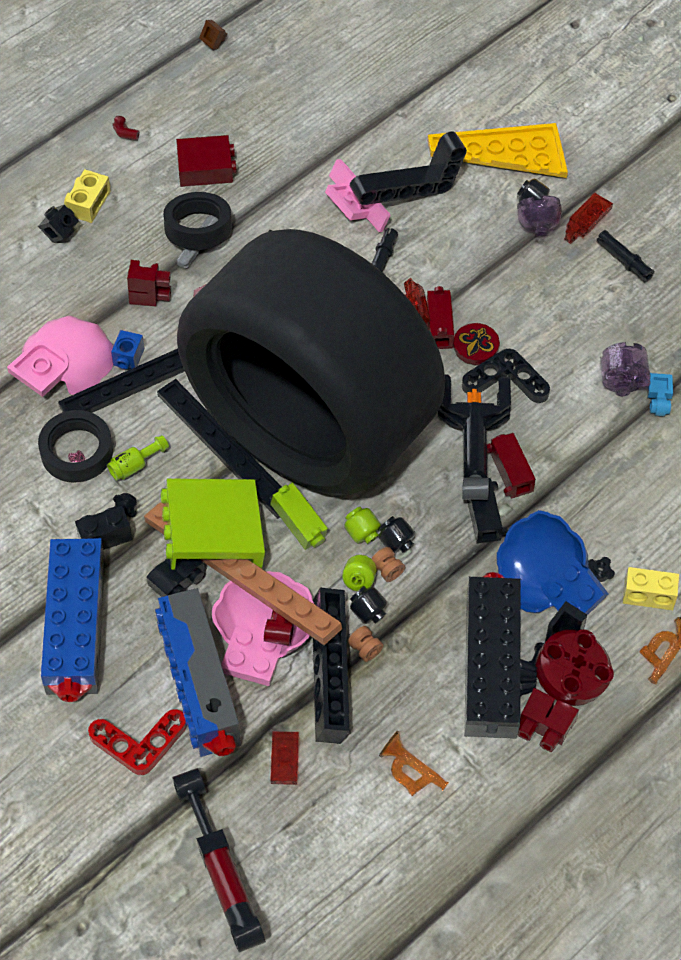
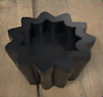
(528, 677)

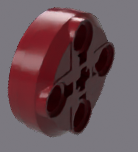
(574, 668)

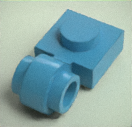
(661, 389)

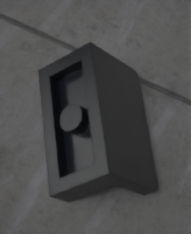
(566, 618)

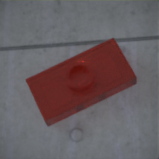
(284, 758)

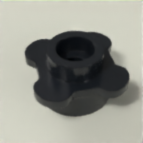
(128, 502)
(604, 563)

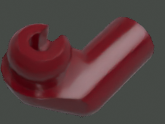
(123, 131)

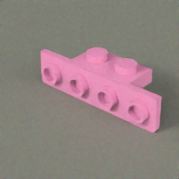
(347, 202)

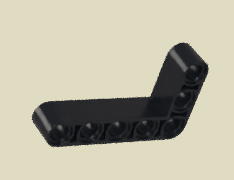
(416, 181)

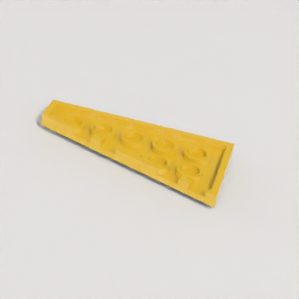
(515, 148)

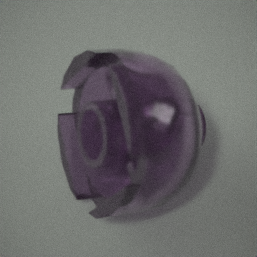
(539, 215)

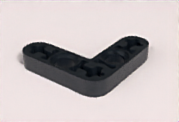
(505, 368)

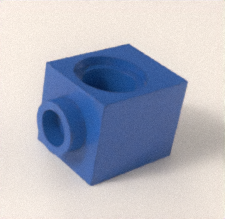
(127, 350)

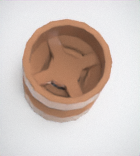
(388, 565)
(365, 643)

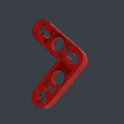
(135, 749)

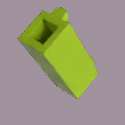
(299, 516)

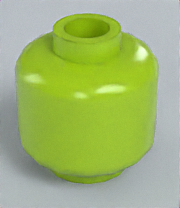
(362, 525)
(359, 572)

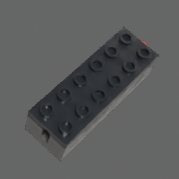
(492, 657)

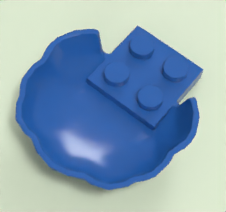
(549, 563)

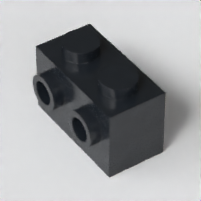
(109, 525)

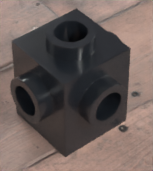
(58, 223)

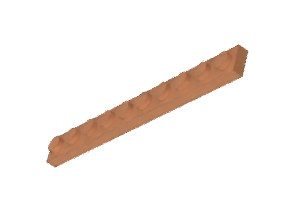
(267, 590)

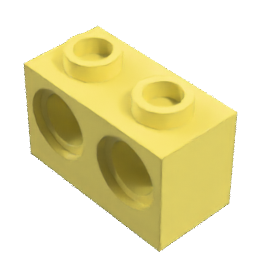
(88, 195)
(650, 588)

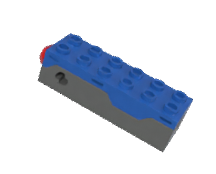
(73, 618)
(198, 673)

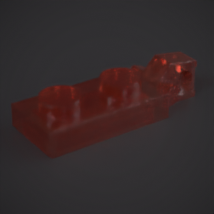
(587, 217)
(416, 295)

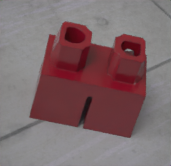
(147, 284)
(554, 728)

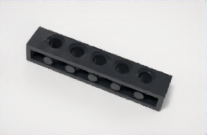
(331, 673)

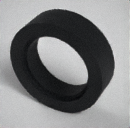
(202, 237)
(71, 421)

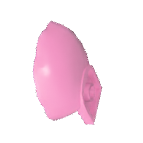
(65, 352)
(242, 625)

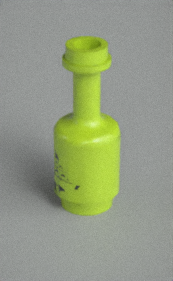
(133, 459)

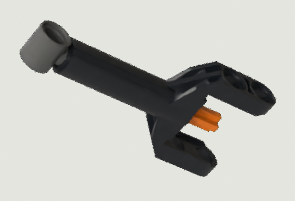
(475, 420)

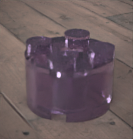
(625, 368)

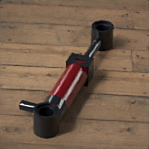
(221, 866)

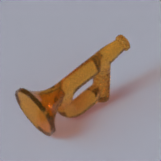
(662, 664)
(403, 757)

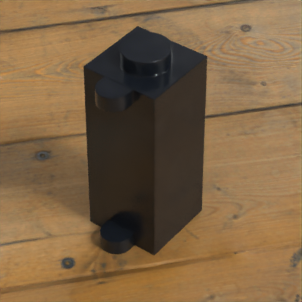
(486, 517)

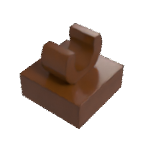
(212, 34)

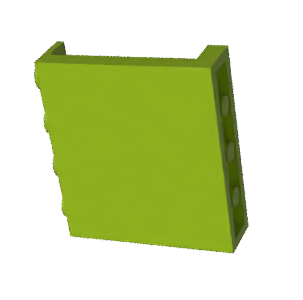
(212, 520)

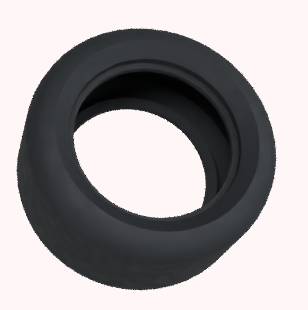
(312, 361)

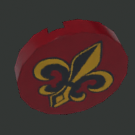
(476, 343)

